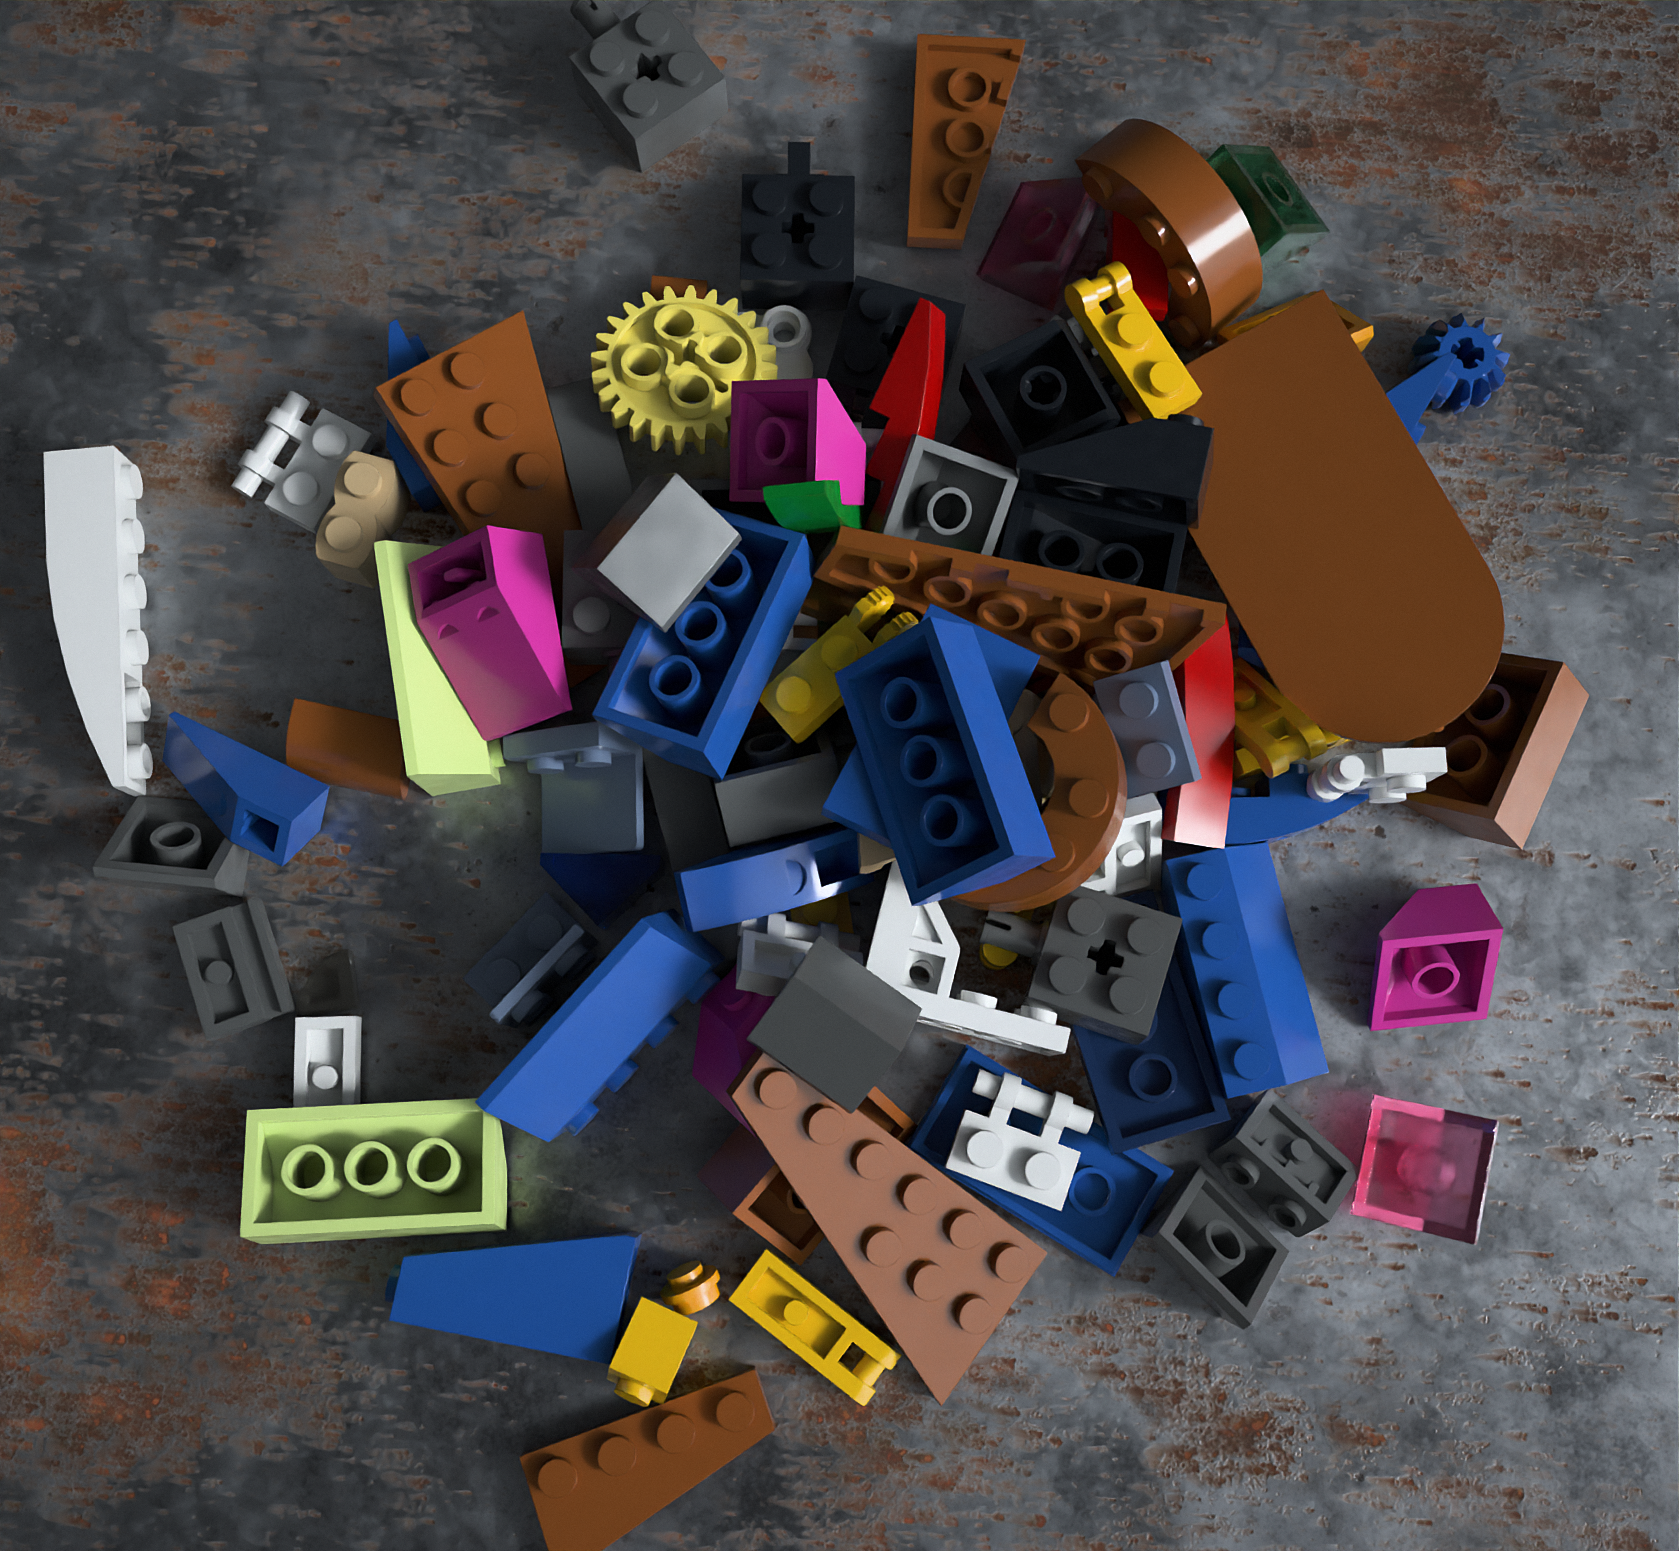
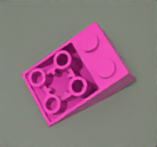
(494, 627)

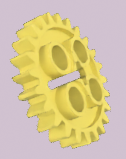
(678, 367)

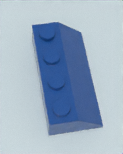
(700, 681)
(943, 762)
(1242, 968)
(604, 1027)

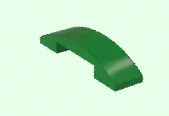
(817, 506)

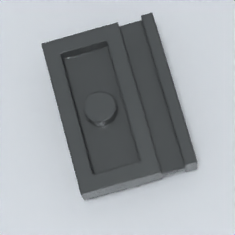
(233, 969)

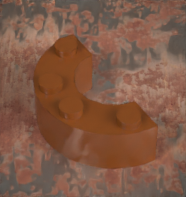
(1186, 217)
(1083, 807)

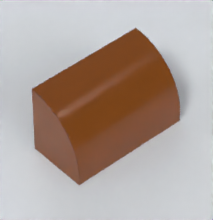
(347, 749)

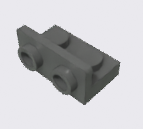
(1285, 1165)

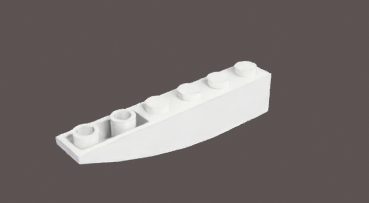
(98, 601)

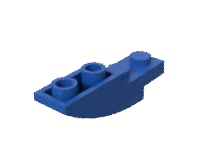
(1277, 810)
(770, 877)

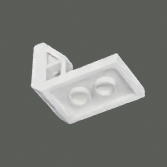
(922, 938)

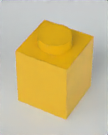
(650, 1353)

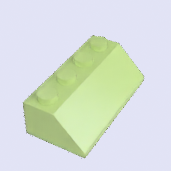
(436, 731)
(372, 1172)

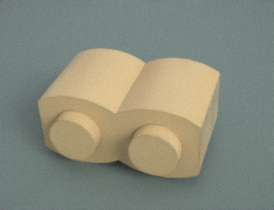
(368, 509)

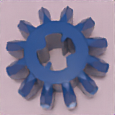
(1476, 364)

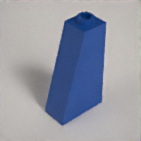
(528, 1294)

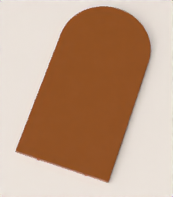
(1338, 535)

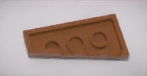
(956, 120)
(629, 1468)

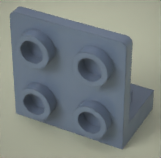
(586, 787)
(531, 963)

